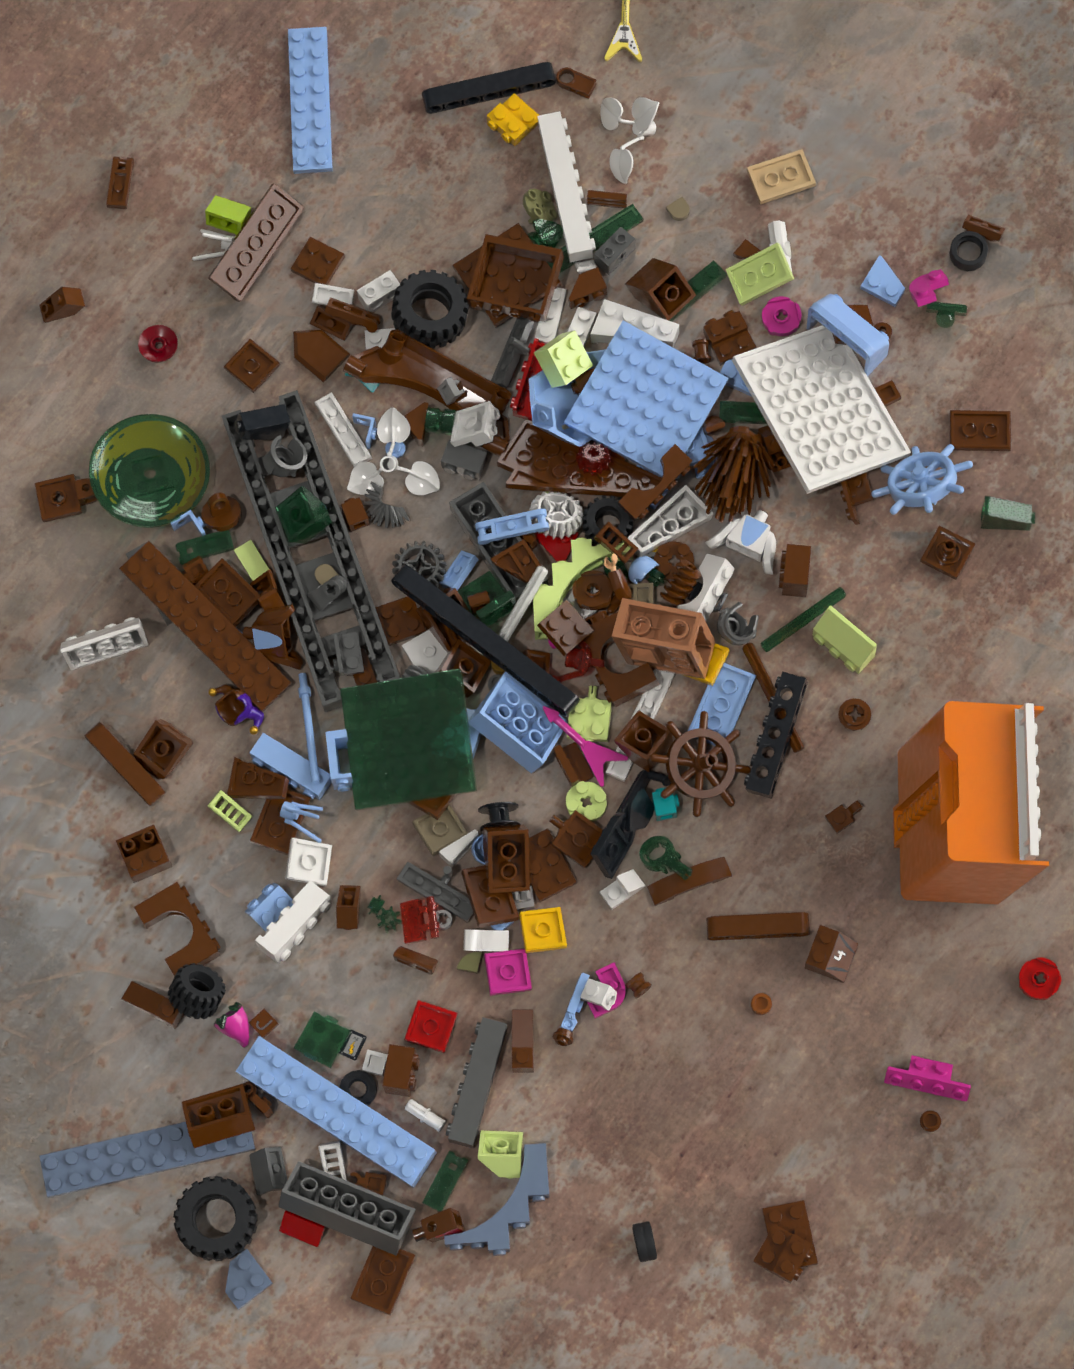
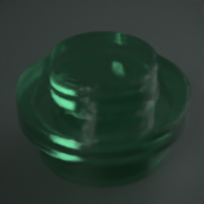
(655, 577)

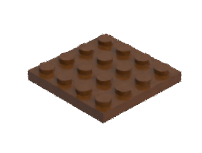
(508, 276)

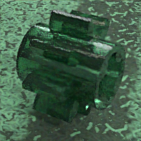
(385, 915)

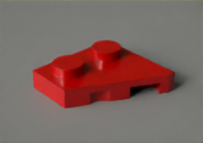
(557, 548)

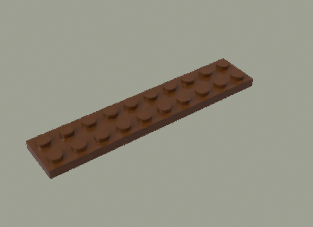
(205, 626)

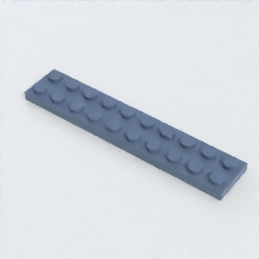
(132, 1158)

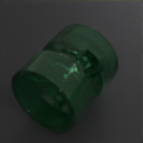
(439, 420)

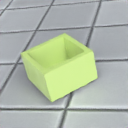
(563, 359)

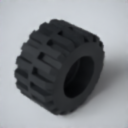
(601, 508)
(196, 991)

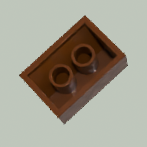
(218, 1116)

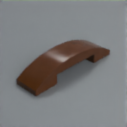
(702, 874)

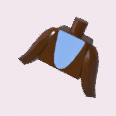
(273, 636)

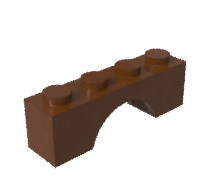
(637, 501)

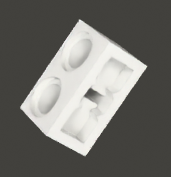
(378, 292)

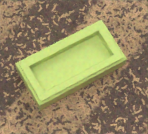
(251, 560)

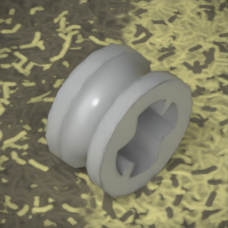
(449, 920)

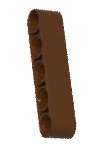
(124, 764)
(758, 926)

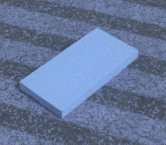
(724, 700)

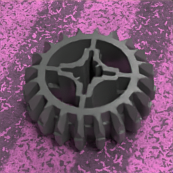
(426, 569)

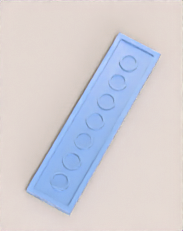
(310, 100)

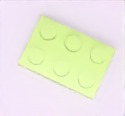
(759, 274)

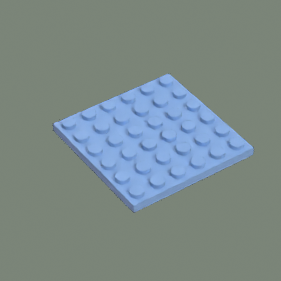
(645, 398)

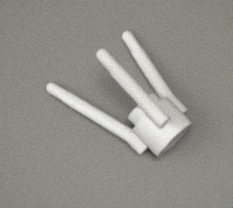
(226, 241)

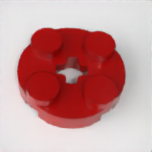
(1050, 973)

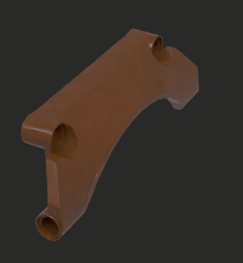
(420, 368)

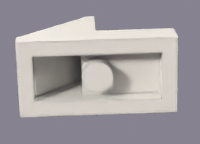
(622, 889)

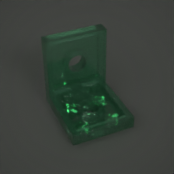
(501, 602)

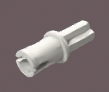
(425, 1115)

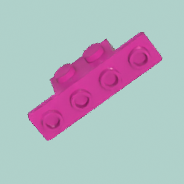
(928, 1077)

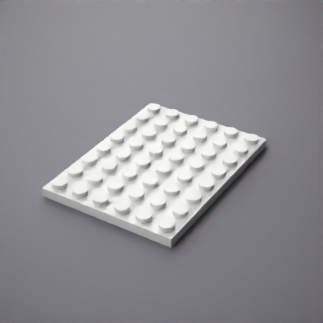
(820, 408)

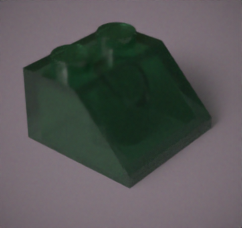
(302, 516)

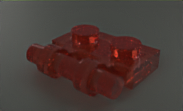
(413, 920)

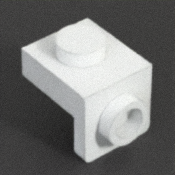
(599, 994)

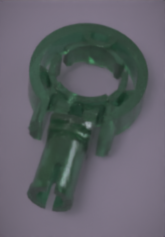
(668, 860)

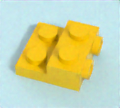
(512, 119)

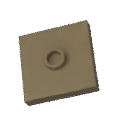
(440, 832)

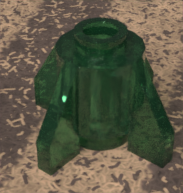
(546, 233)

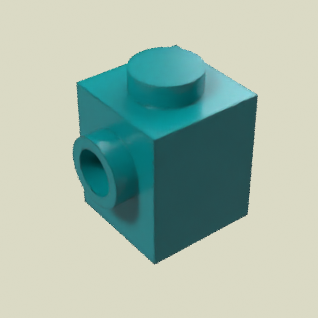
(664, 808)

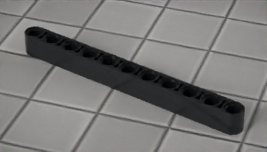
(485, 640)

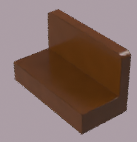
(572, 763)

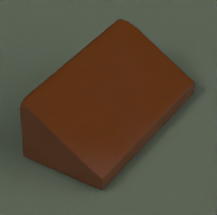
(335, 326)
(415, 960)

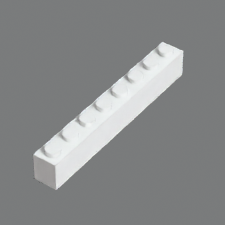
(565, 186)

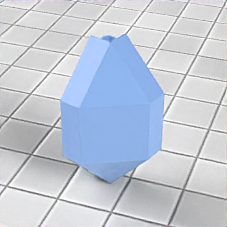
(552, 405)

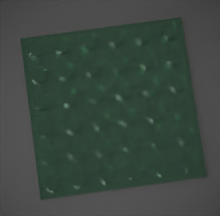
(408, 739)

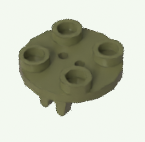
(539, 205)

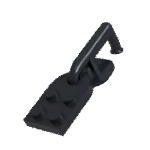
(631, 816)

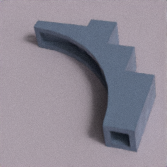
(495, 1231)

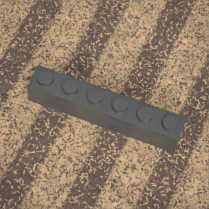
(477, 1083)

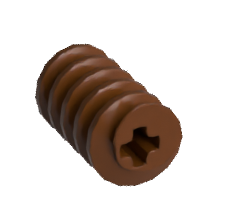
(682, 583)

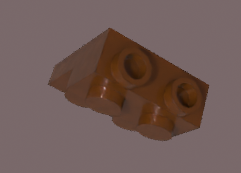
(728, 336)
(783, 1254)

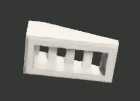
(456, 850)
(328, 1146)

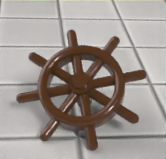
(700, 763)

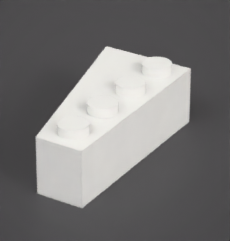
(613, 314)
(671, 521)

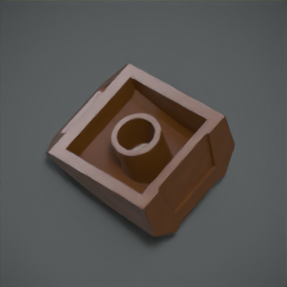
(469, 660)
(162, 749)

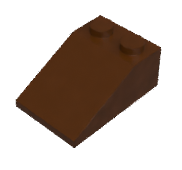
(442, 633)
(506, 858)

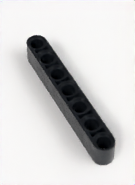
(488, 87)

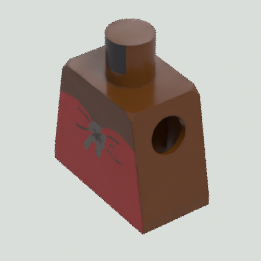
(447, 1222)

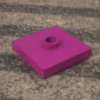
(507, 972)

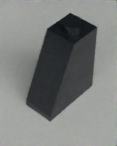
(263, 423)

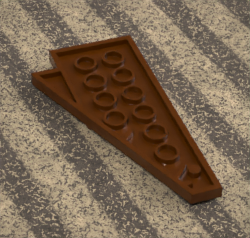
(550, 465)

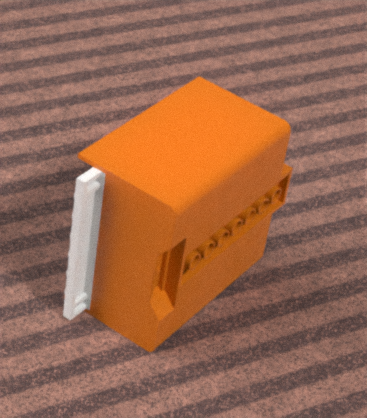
(969, 804)

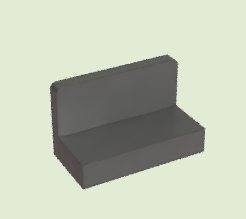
(268, 1170)

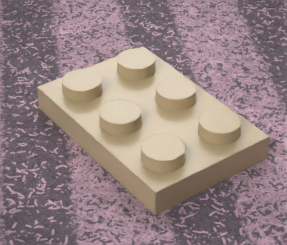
(781, 176)

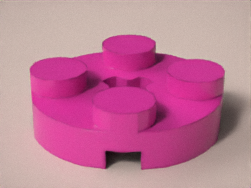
(781, 327)

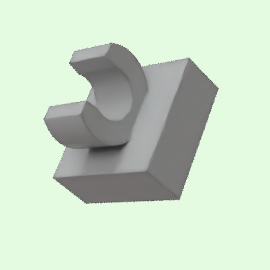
(450, 391)
(523, 899)

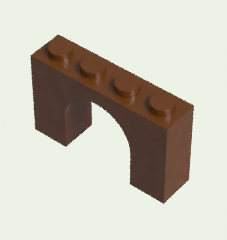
(619, 686)
(174, 902)

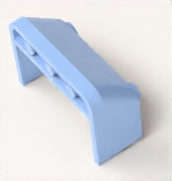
(850, 329)

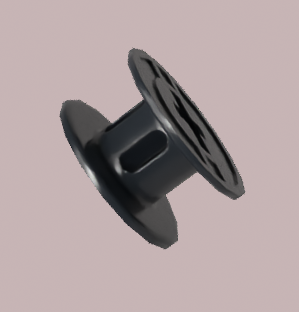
(499, 814)

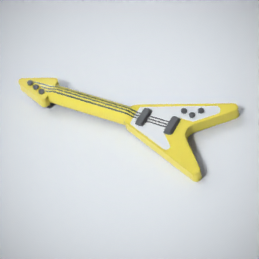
(624, 36)

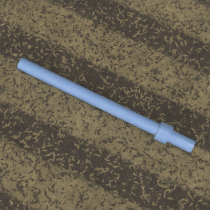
(305, 694)

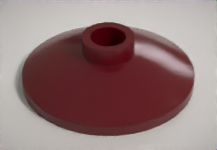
(158, 335)

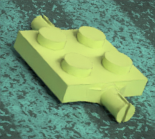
(591, 718)

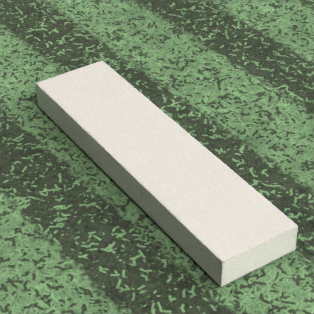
(342, 429)

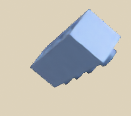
(287, 763)

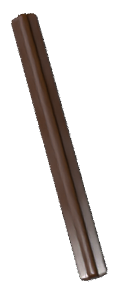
(769, 689)

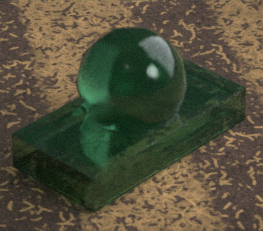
(946, 312)

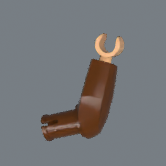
(619, 584)

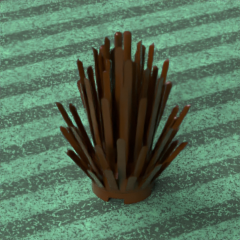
(735, 470)

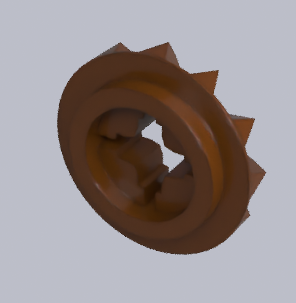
(862, 709)

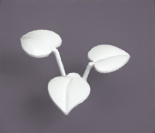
(643, 112)
(422, 477)

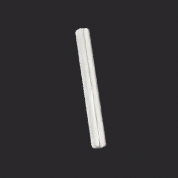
(523, 603)

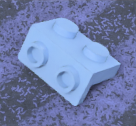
(268, 905)

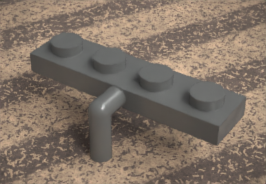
(513, 349)
(443, 894)

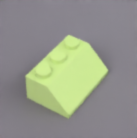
(844, 640)

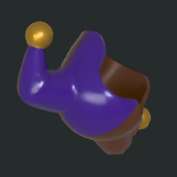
(236, 707)

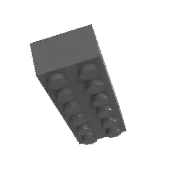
(480, 506)
(346, 1208)

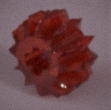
(593, 458)

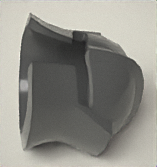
(282, 461)

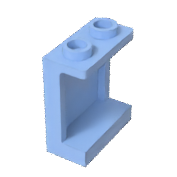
(335, 741)

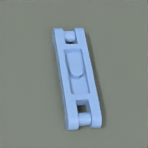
(511, 526)

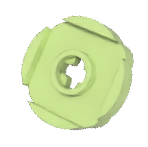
(587, 790)

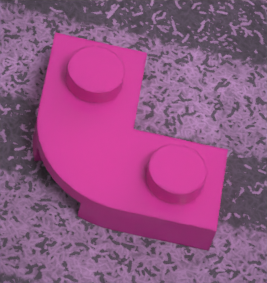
(923, 286)
(610, 976)

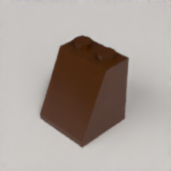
(661, 288)

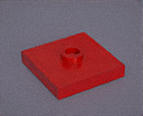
(430, 1026)

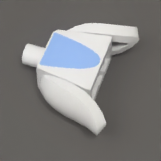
(749, 537)

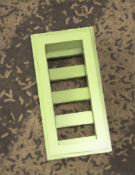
(218, 811)

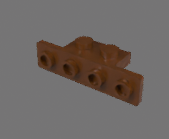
(855, 492)

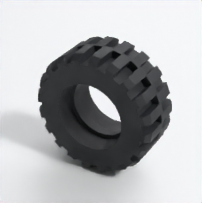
(436, 287)
(195, 1198)

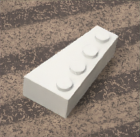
(294, 922)

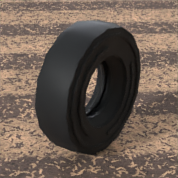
(364, 1077)

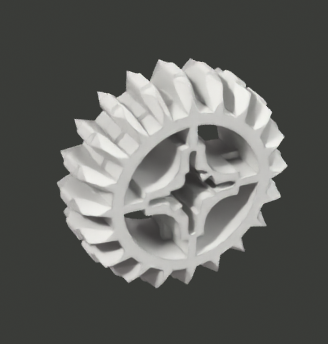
(563, 513)

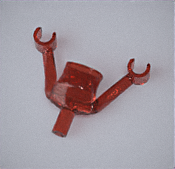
(580, 660)

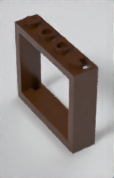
(518, 248)

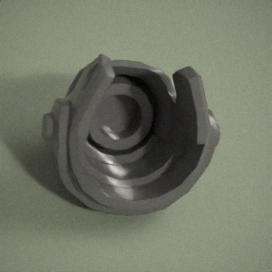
(734, 627)

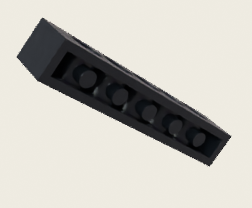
(766, 786)

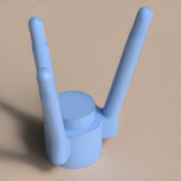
(293, 810)

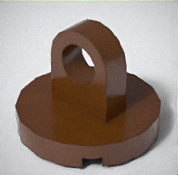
(221, 512)

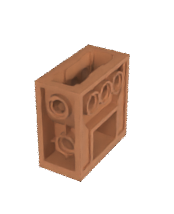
(663, 637)

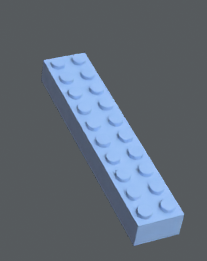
(336, 1112)

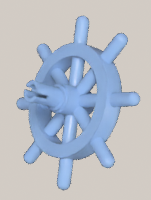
(922, 479)

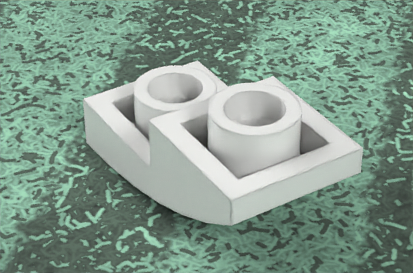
(486, 940)

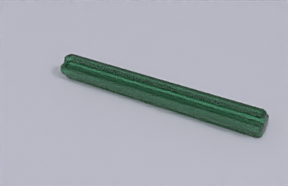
(803, 619)

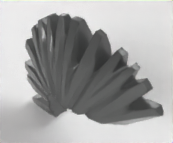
(381, 510)

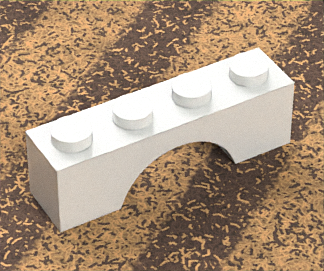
(715, 573)

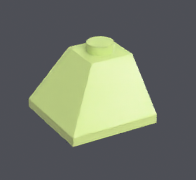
(501, 1152)

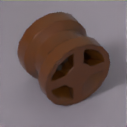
(638, 985)

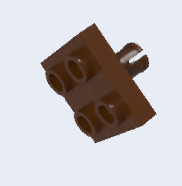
(947, 552)

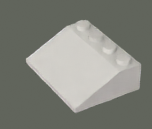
(104, 644)

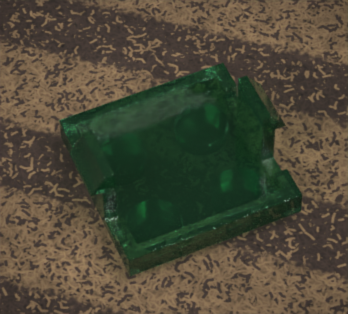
(322, 1039)

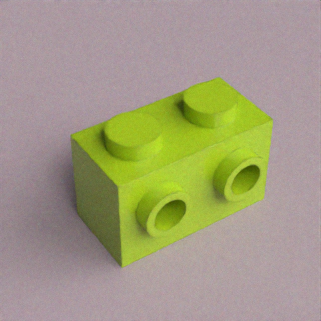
(227, 214)

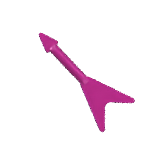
(594, 754)

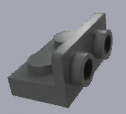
(348, 654)

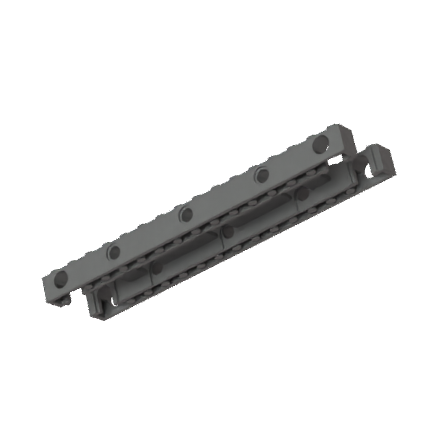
(300, 579)

